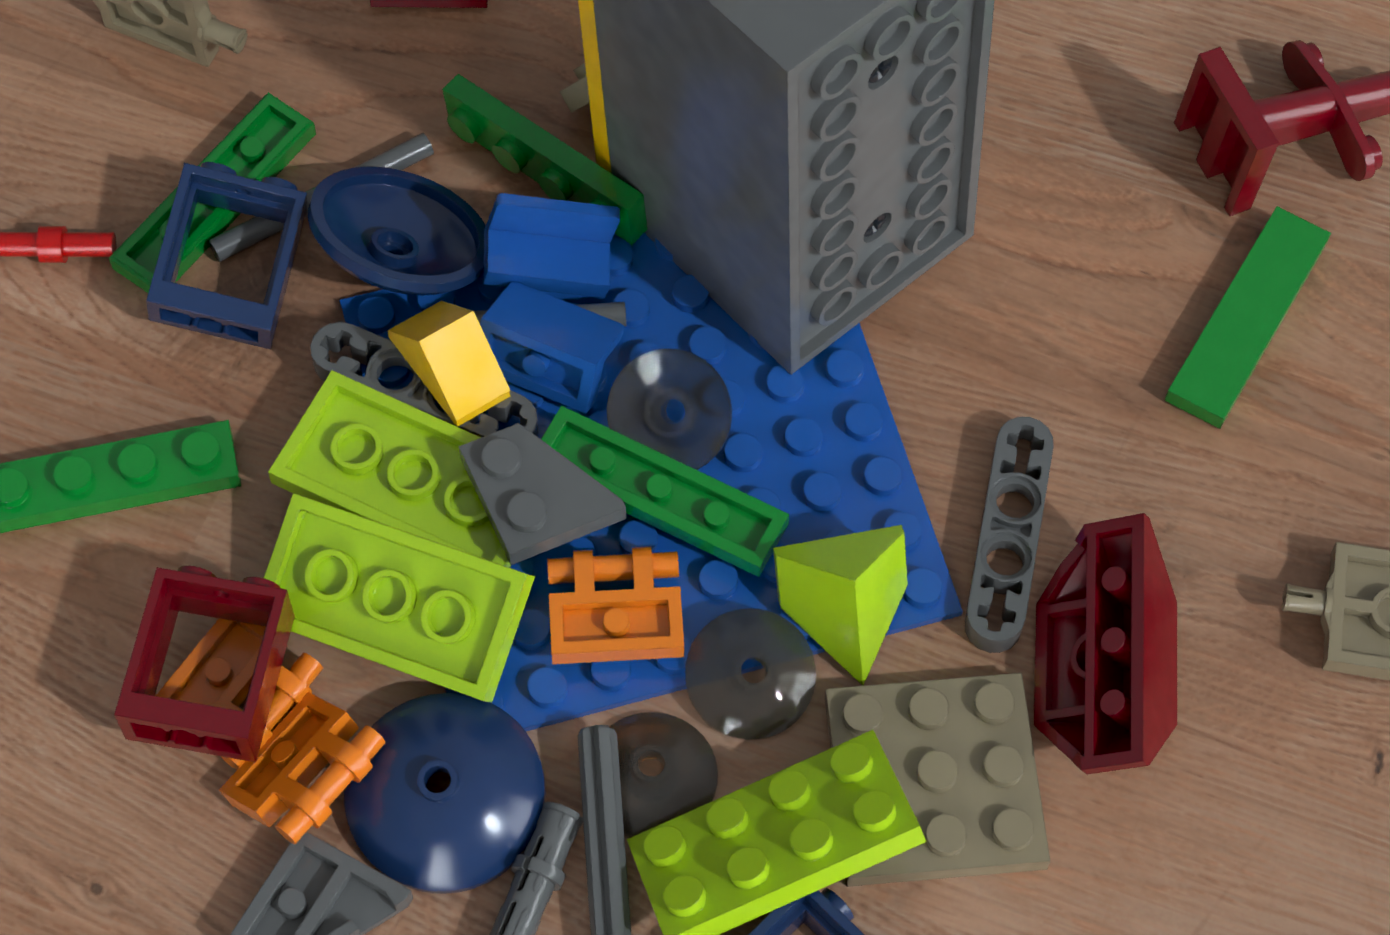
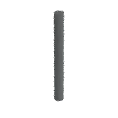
(259, 229)

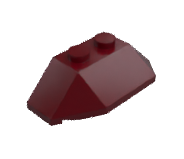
(1108, 649)

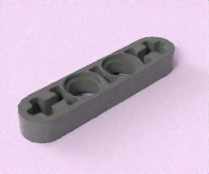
(385, 354)
(1009, 533)

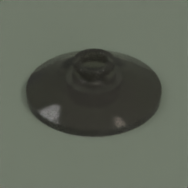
(647, 385)
(730, 701)
(687, 775)

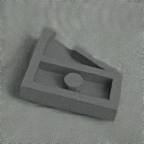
(535, 493)
(322, 893)

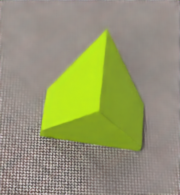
(844, 592)

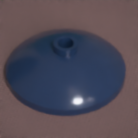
(397, 230)
(472, 827)

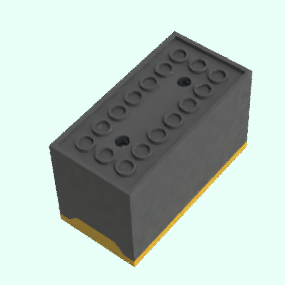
(794, 146)

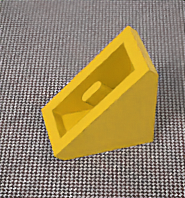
(452, 360)

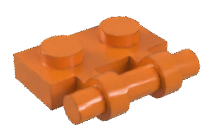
(615, 623)
(222, 671)
(292, 757)

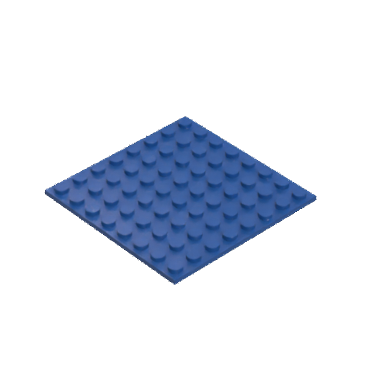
(798, 441)

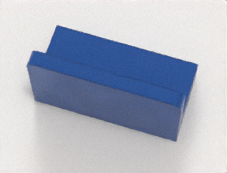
(549, 244)
(550, 344)

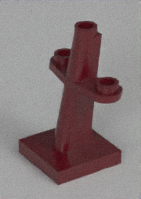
(1245, 132)

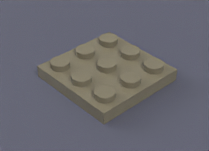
(964, 768)

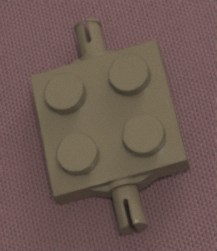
(174, 26)
(1351, 610)

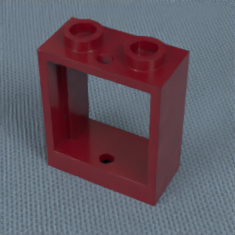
(196, 725)

